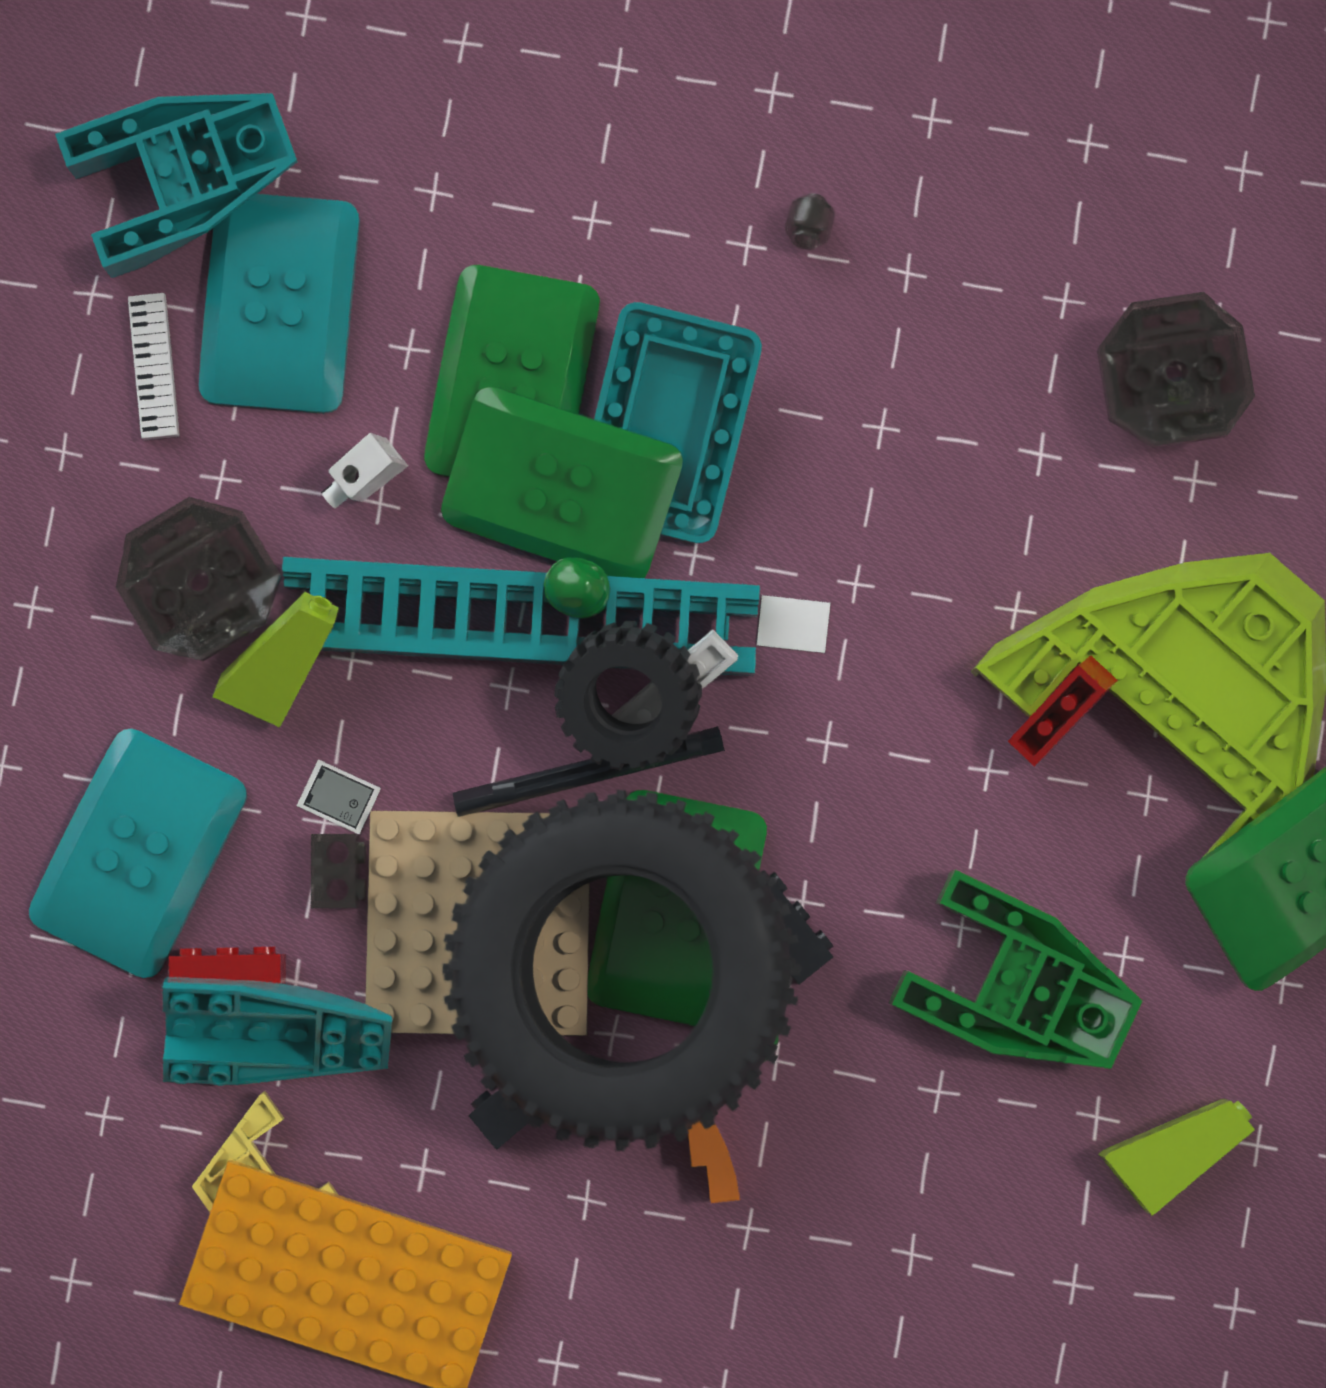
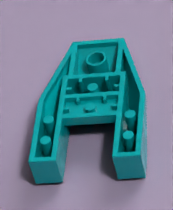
(200, 159)

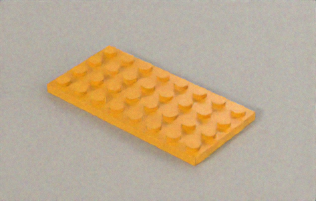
(345, 1278)

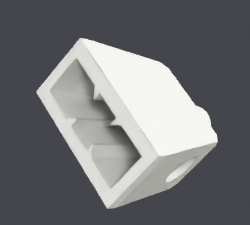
(376, 463)

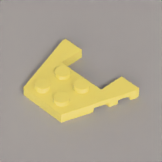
(240, 1148)

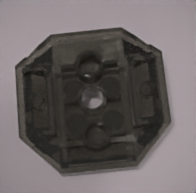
(1196, 340)
(166, 557)

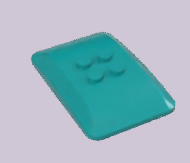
(280, 304)
(687, 387)
(137, 853)

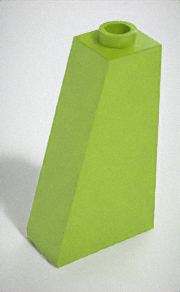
(278, 661)
(1175, 1154)

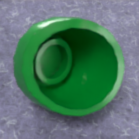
(577, 587)

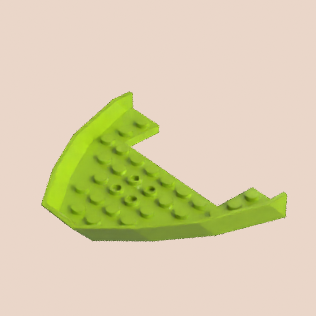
(1207, 655)

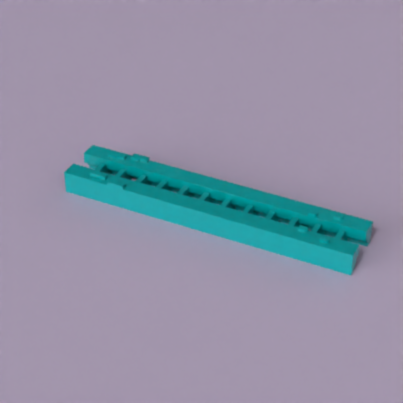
(503, 587)

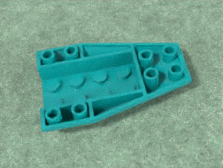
(266, 1032)

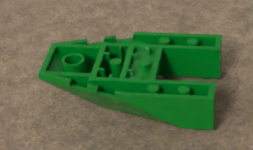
(1041, 993)

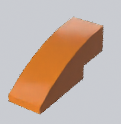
(710, 1150)

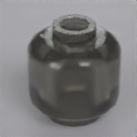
(809, 221)

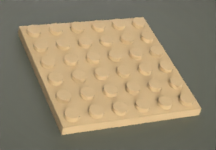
(413, 884)

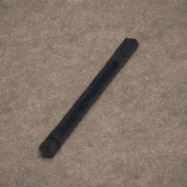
(572, 776)

